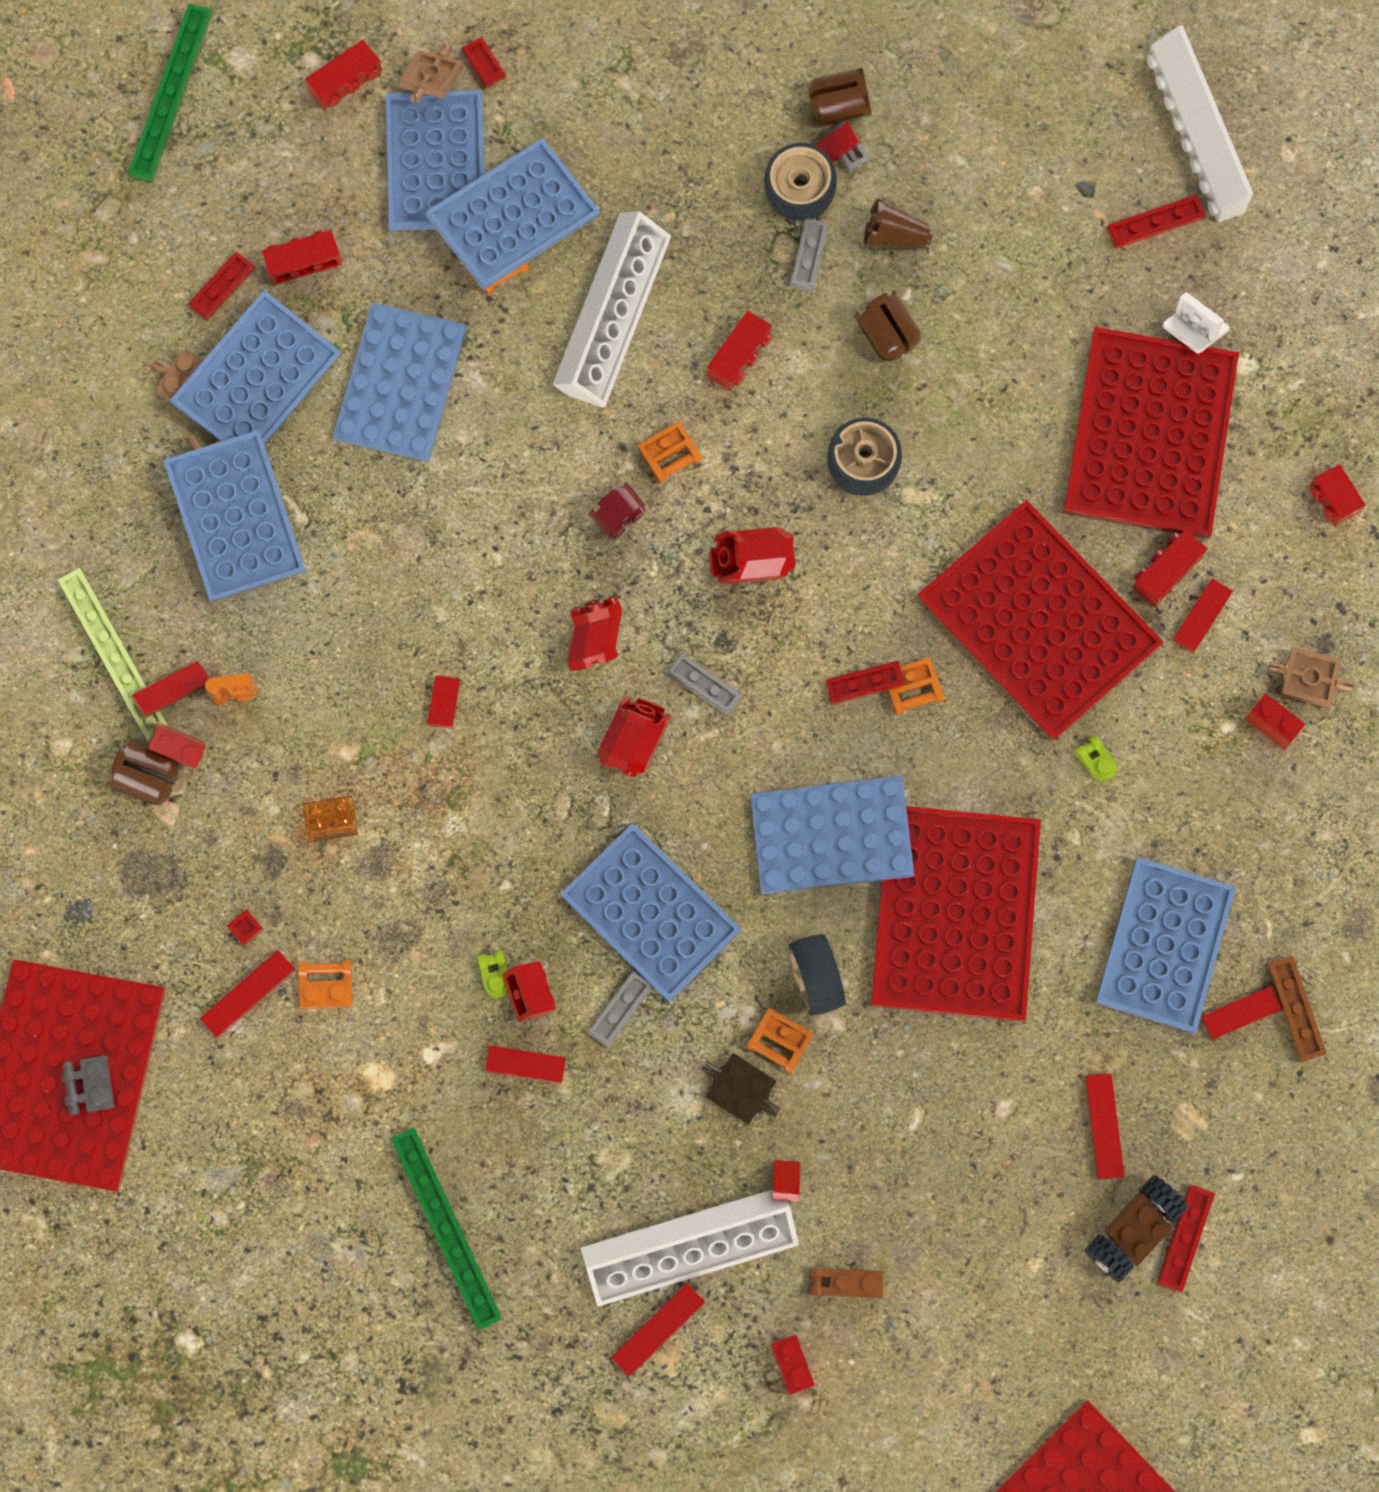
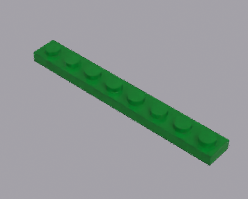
(170, 93)
(446, 1229)

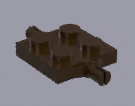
(741, 1088)

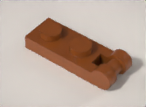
(847, 1283)

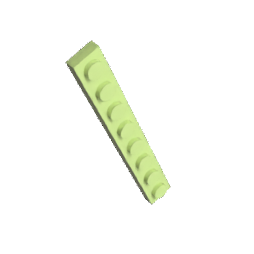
(108, 645)

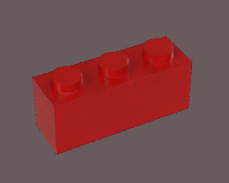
(343, 75)
(302, 257)
(739, 351)
(1169, 567)

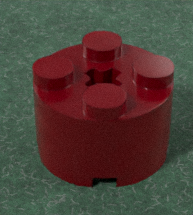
(618, 510)

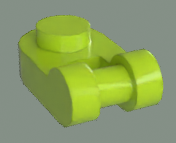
(1101, 768)
(494, 981)

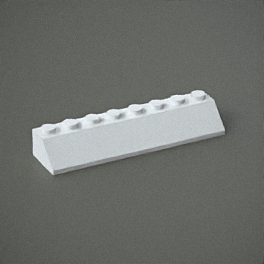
(1200, 125)
(612, 309)
(689, 1247)

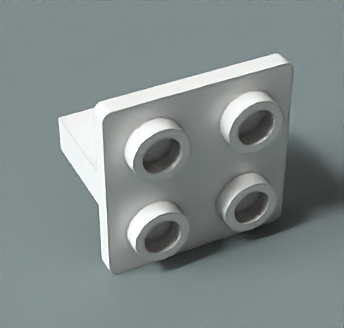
(1195, 324)

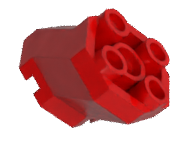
(752, 555)
(594, 633)
(633, 736)

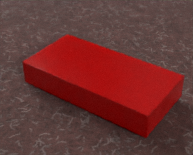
(483, 62)
(839, 142)
(444, 702)
(786, 1181)

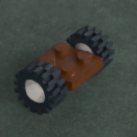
(1137, 1228)

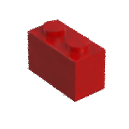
(1337, 495)
(1275, 721)
(176, 745)
(529, 991)
(792, 1365)

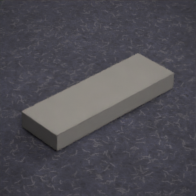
(809, 255)
(704, 684)
(620, 1009)

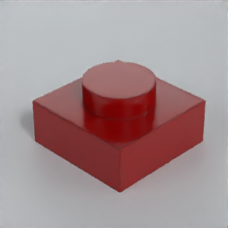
(245, 927)

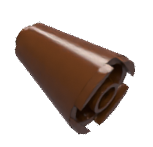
(895, 228)

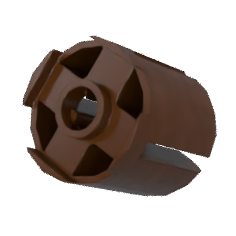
(839, 97)
(889, 327)
(143, 774)

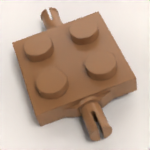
(431, 74)
(176, 373)
(1310, 677)

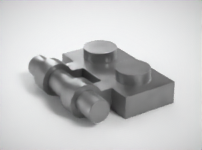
(96, 1083)

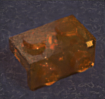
(330, 819)

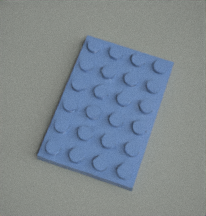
(431, 152)
(512, 213)
(256, 373)
(400, 382)
(234, 516)
(832, 835)
(650, 912)
(1165, 945)

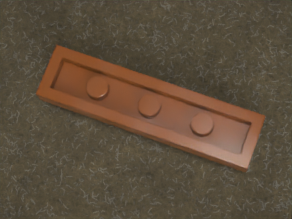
(1296, 1009)

